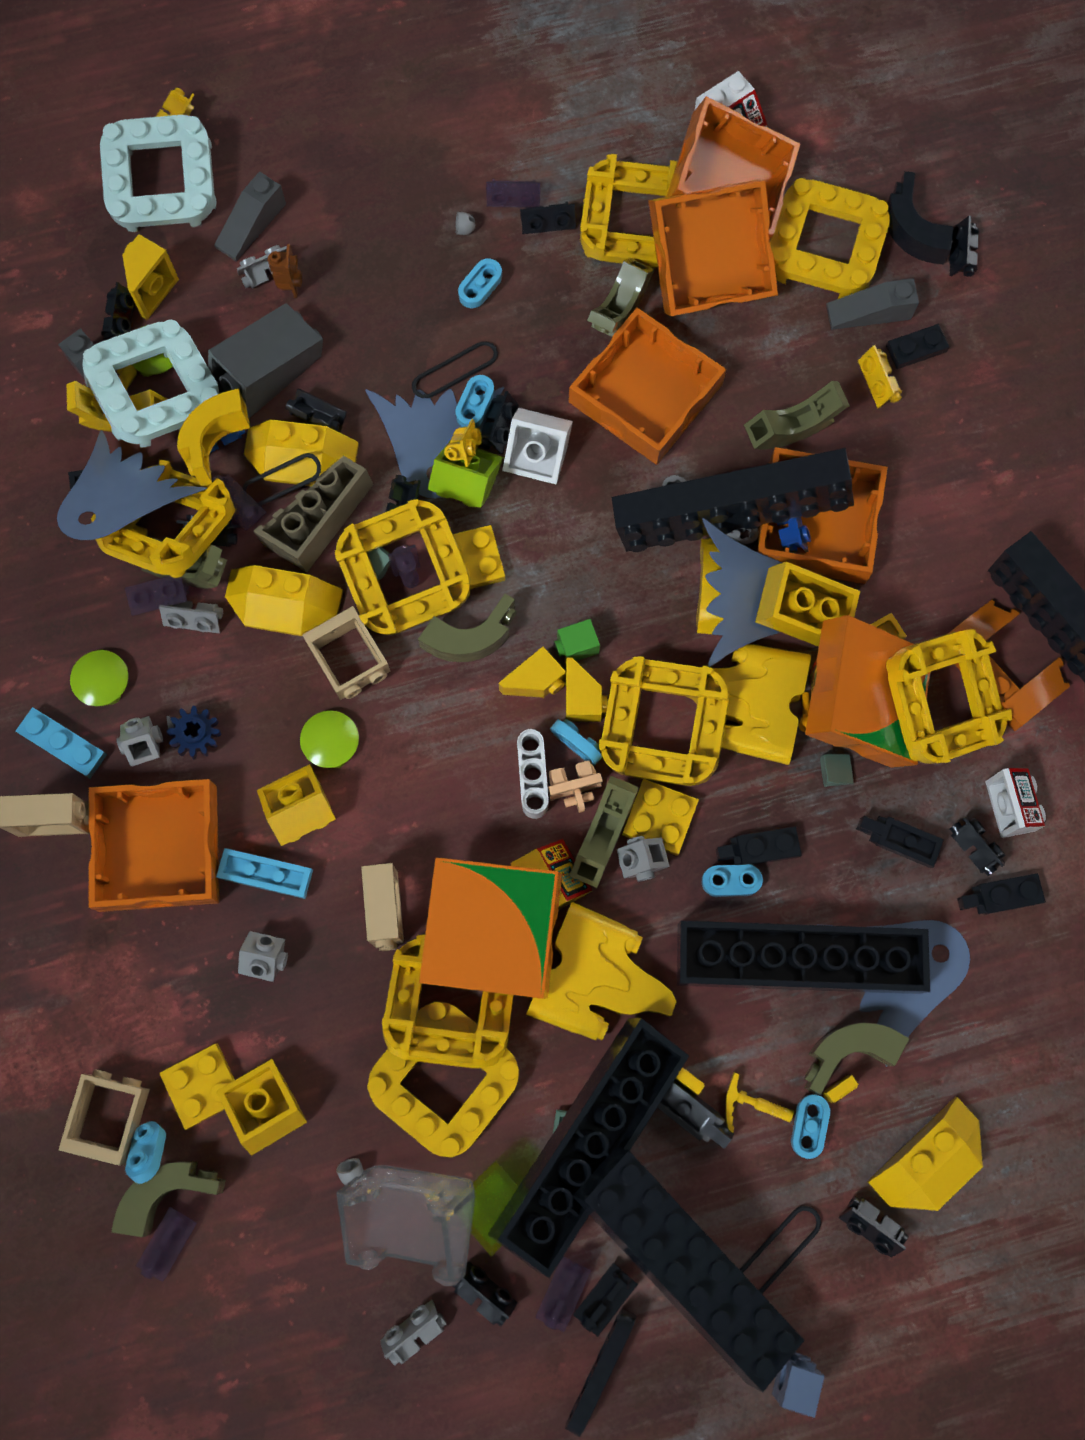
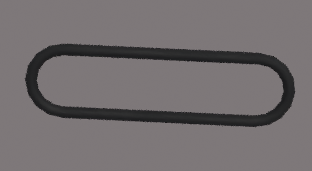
(483, 343)
(281, 467)
(794, 1254)

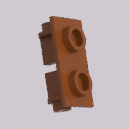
(285, 270)

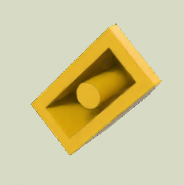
(535, 677)
(583, 695)

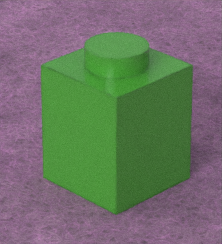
(577, 641)

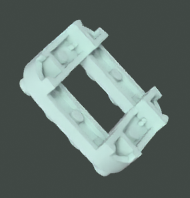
(160, 209)
(132, 347)

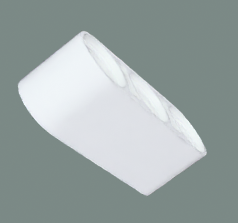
(529, 760)

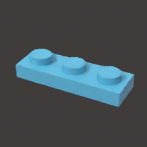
(61, 742)
(264, 873)

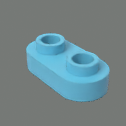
(477, 284)
(475, 404)
(567, 734)
(732, 880)
(814, 1127)
(145, 1152)

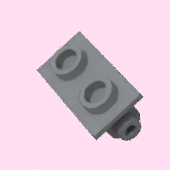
(255, 268)
(182, 616)
(400, 1341)

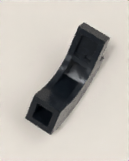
(913, 233)

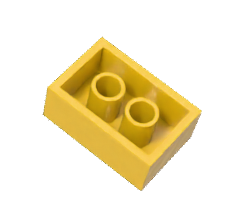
(800, 601)

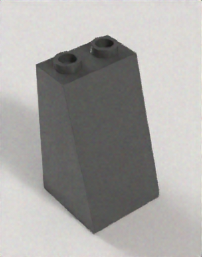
(265, 356)

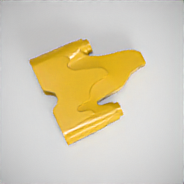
(760, 700)
(597, 974)

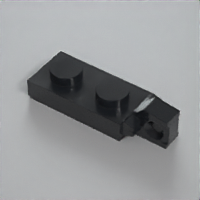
(902, 839)
(761, 847)
(1004, 895)
(695, 1115)

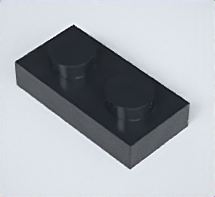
(917, 346)

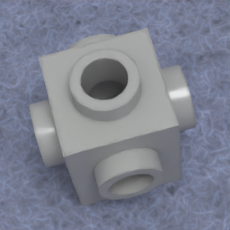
(139, 740)
(642, 858)
(262, 956)

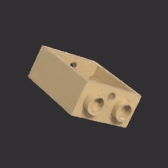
(334, 629)
(44, 815)
(382, 906)
(70, 1140)

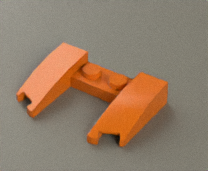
(1036, 693)

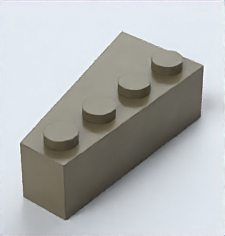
(316, 514)

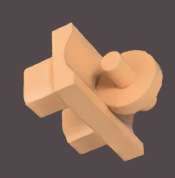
(586, 781)

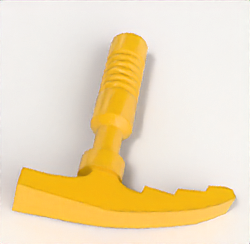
(759, 1104)

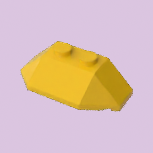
(280, 441)
(281, 599)
(933, 1161)

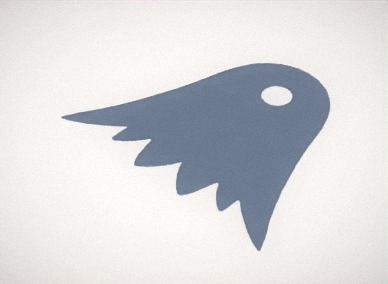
(420, 431)
(115, 493)
(741, 590)
(907, 1011)

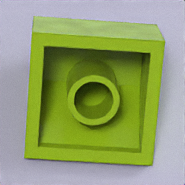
(466, 484)

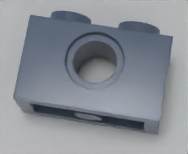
(799, 1385)

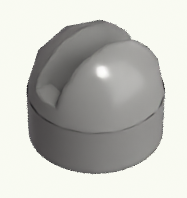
(464, 223)
(349, 1170)

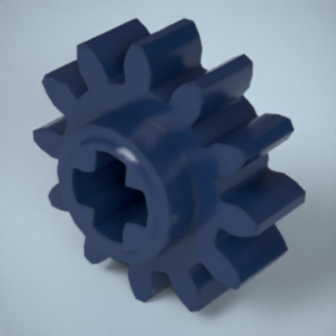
(183, 735)

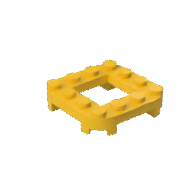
(624, 177)
(840, 203)
(387, 528)
(176, 555)
(673, 679)
(912, 708)
(433, 1044)
(416, 1117)

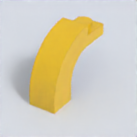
(84, 404)
(205, 426)
(706, 621)

